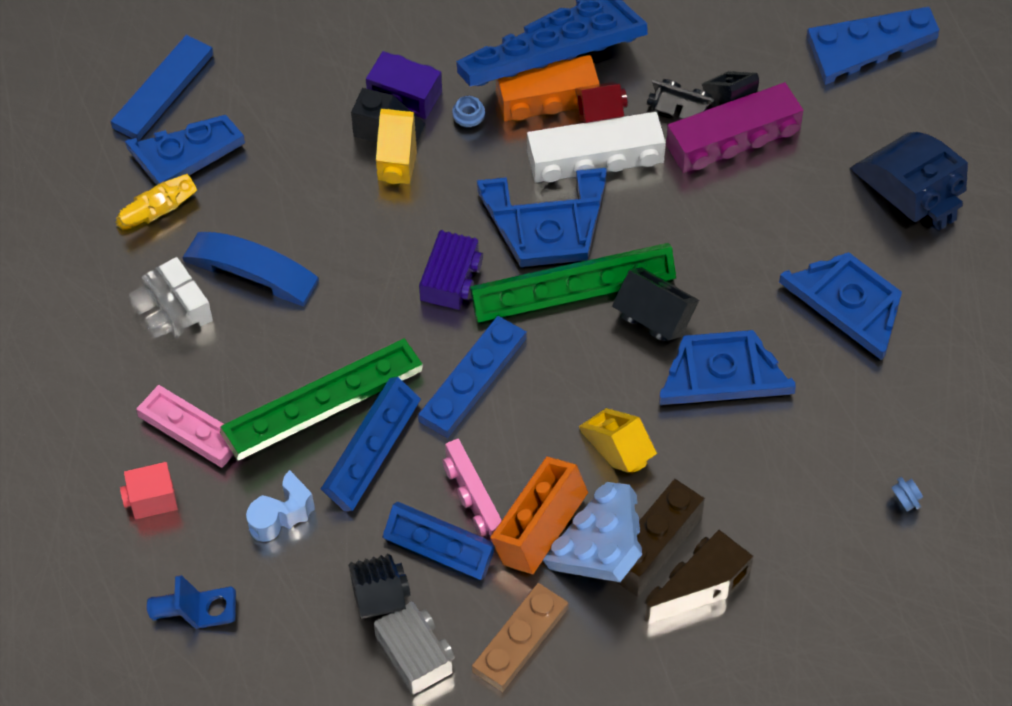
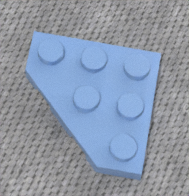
(601, 538)

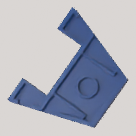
(547, 230)

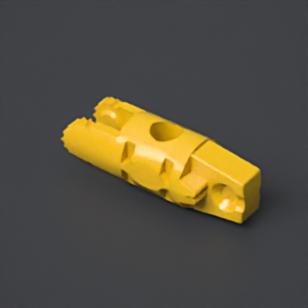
(156, 202)

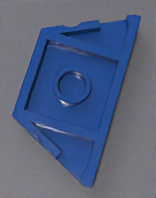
(850, 298)
(723, 369)

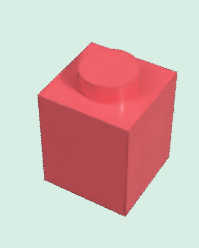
(149, 491)

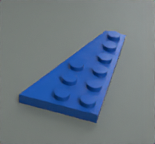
(555, 37)

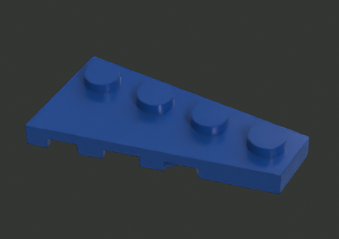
(854, 43)

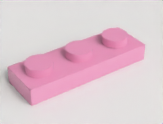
(185, 424)
(471, 489)

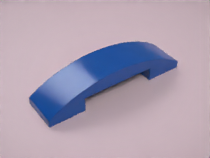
(254, 262)

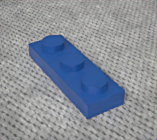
(439, 540)

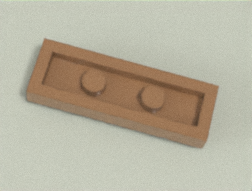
(520, 637)

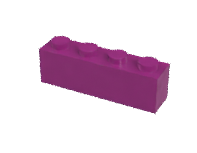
(734, 127)

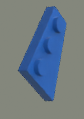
(185, 150)

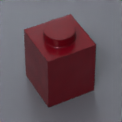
(601, 101)

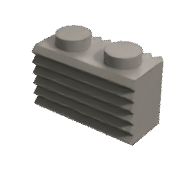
(414, 647)

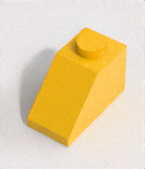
(396, 146)
(619, 439)

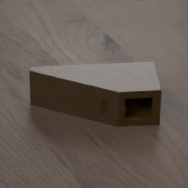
(707, 577)

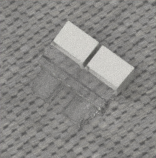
(174, 298)

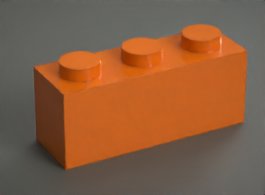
(545, 89)
(539, 515)

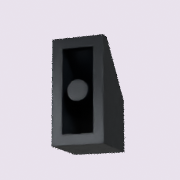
(367, 112)

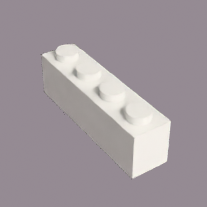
(597, 144)

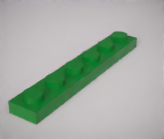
(567, 282)
(319, 399)

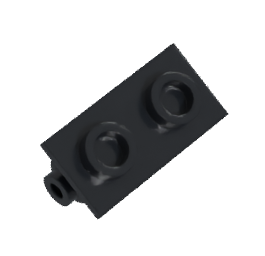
(671, 95)

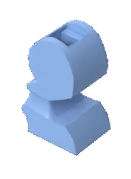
(268, 515)

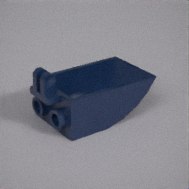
(918, 177)

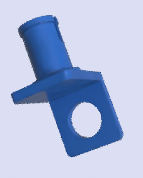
(193, 605)

